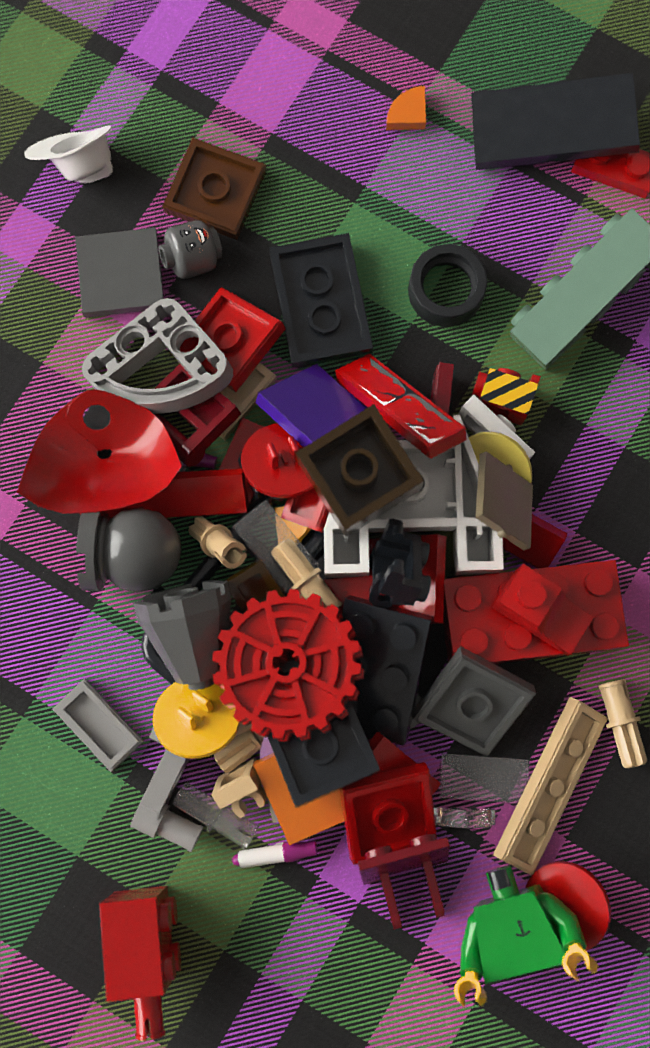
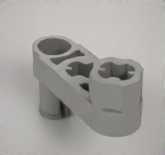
(153, 811)

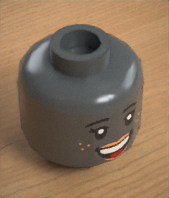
(190, 249)

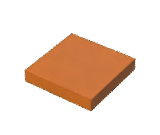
(302, 821)

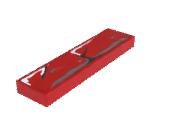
(401, 406)

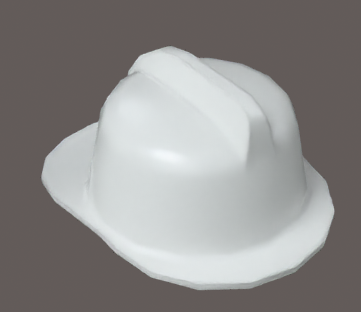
(76, 155)

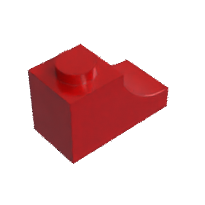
(543, 609)

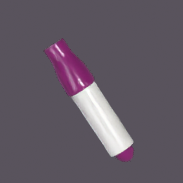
(276, 853)

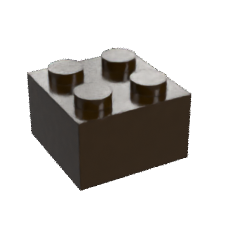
(359, 470)

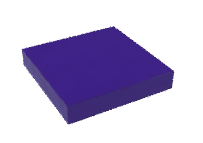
(308, 404)

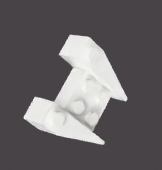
(442, 504)

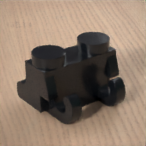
(398, 568)

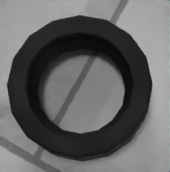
(453, 256)

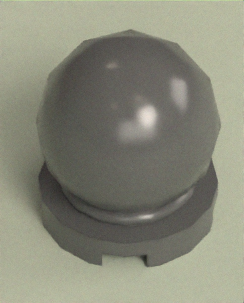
(131, 549)

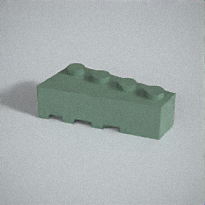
(585, 291)

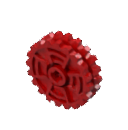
(268, 637)

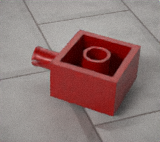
(140, 952)

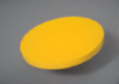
(193, 721)

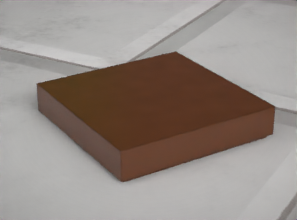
(214, 187)

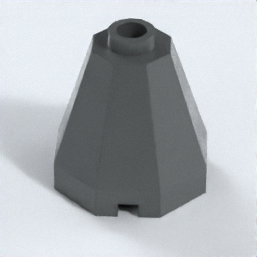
(186, 628)

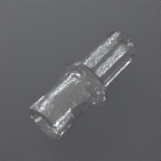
(223, 820)

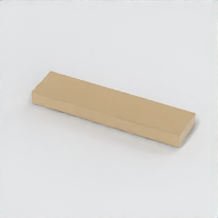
(550, 786)

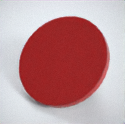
(272, 463)
(580, 893)

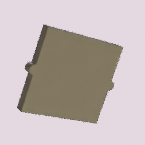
(504, 501)

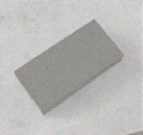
(98, 725)

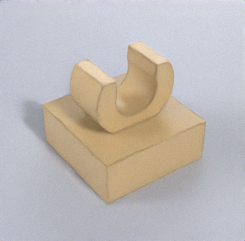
(238, 784)

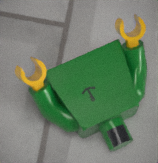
(517, 936)

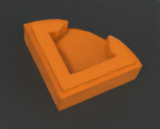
(408, 111)

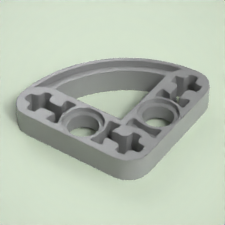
(169, 336)

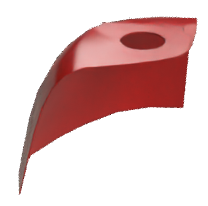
(70, 476)

